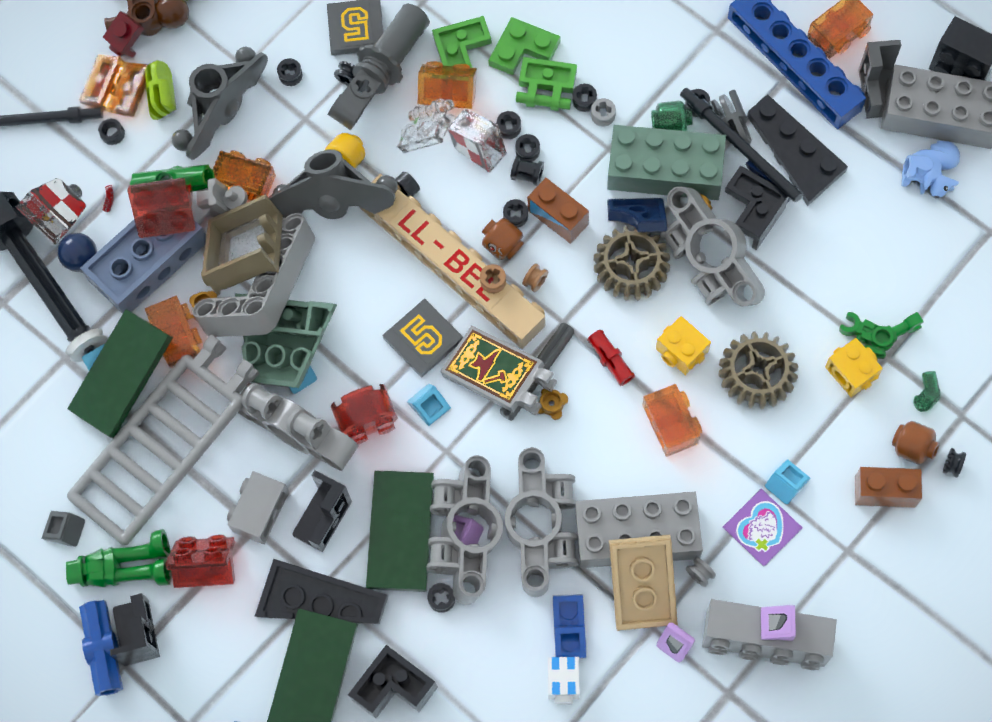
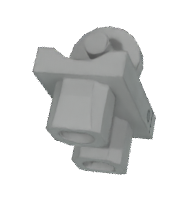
(220, 198)

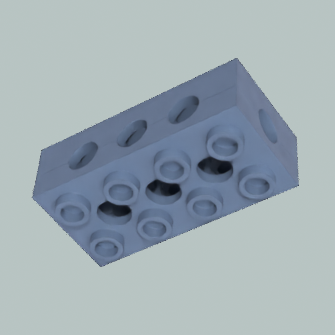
(134, 267)

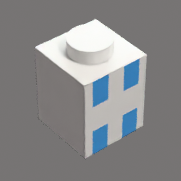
(563, 679)

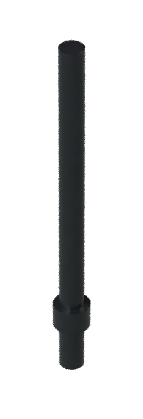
(704, 111)
(73, 115)

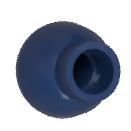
(75, 251)

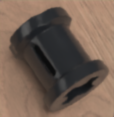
(527, 170)

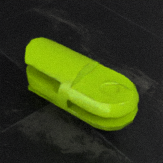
(159, 90)

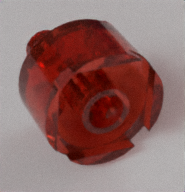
(365, 413)

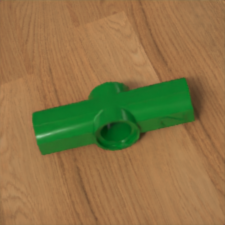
(194, 175)

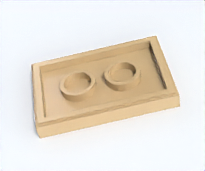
(643, 582)

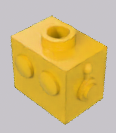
(682, 345)
(854, 367)

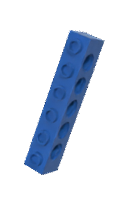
(816, 89)

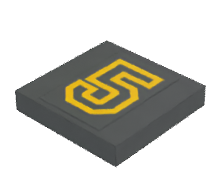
(354, 25)
(423, 337)

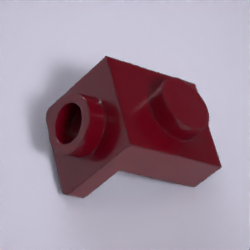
(123, 34)

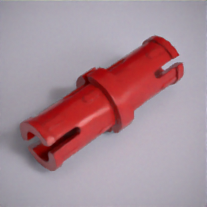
(611, 357)

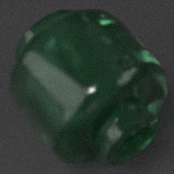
(671, 116)

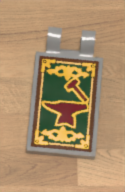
(497, 371)

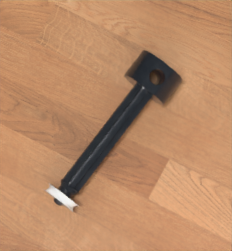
(13, 233)

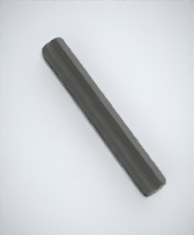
(548, 356)

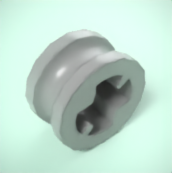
(596, 115)
(700, 572)

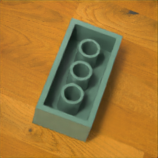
(665, 159)

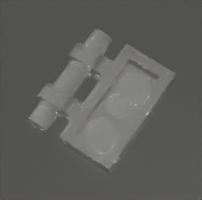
(425, 129)

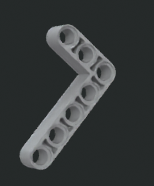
(269, 292)

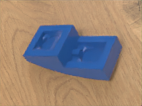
(569, 626)

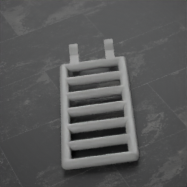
(211, 349)

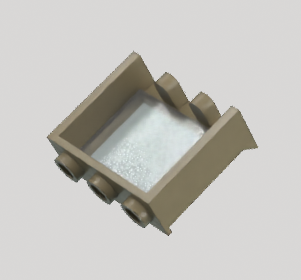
(242, 244)

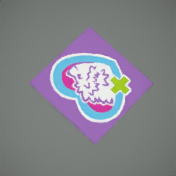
(762, 527)

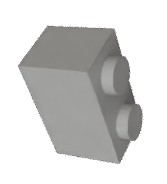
(257, 507)

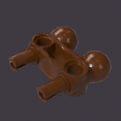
(159, 12)

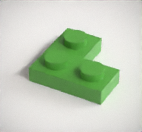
(457, 38)
(522, 39)

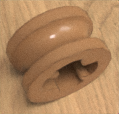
(493, 269)
(535, 277)

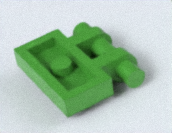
(547, 76)

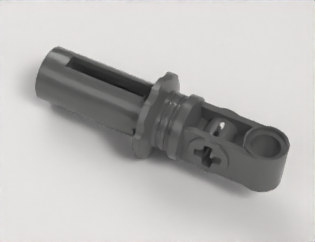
(379, 64)

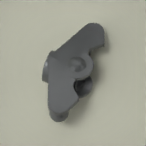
(221, 105)
(331, 187)

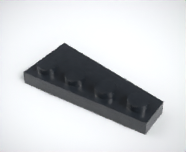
(802, 155)
(296, 587)

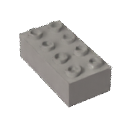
(938, 106)
(634, 518)
(738, 630)

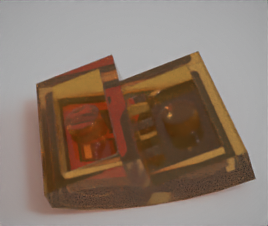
(114, 85)

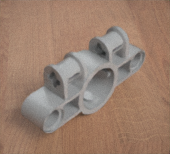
(685, 238)
(296, 426)
(543, 489)
(447, 552)

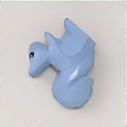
(926, 168)

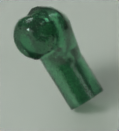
(930, 395)

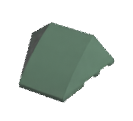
(288, 350)

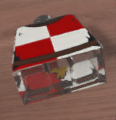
(477, 139)
(53, 208)

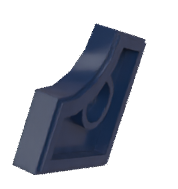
(642, 213)

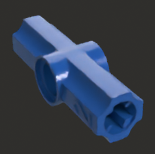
(97, 645)

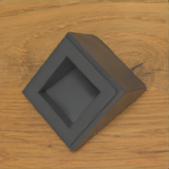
(63, 528)

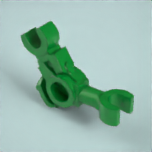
(880, 337)

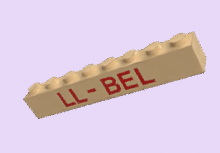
(459, 268)

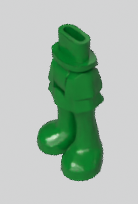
(104, 566)

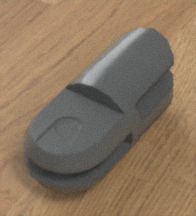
(736, 120)

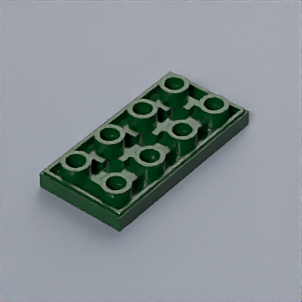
(119, 373)
(400, 531)
(313, 669)

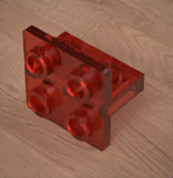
(162, 207)
(202, 561)

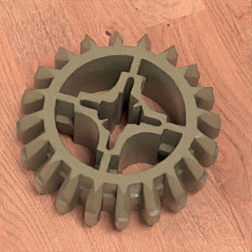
(652, 256)
(765, 391)

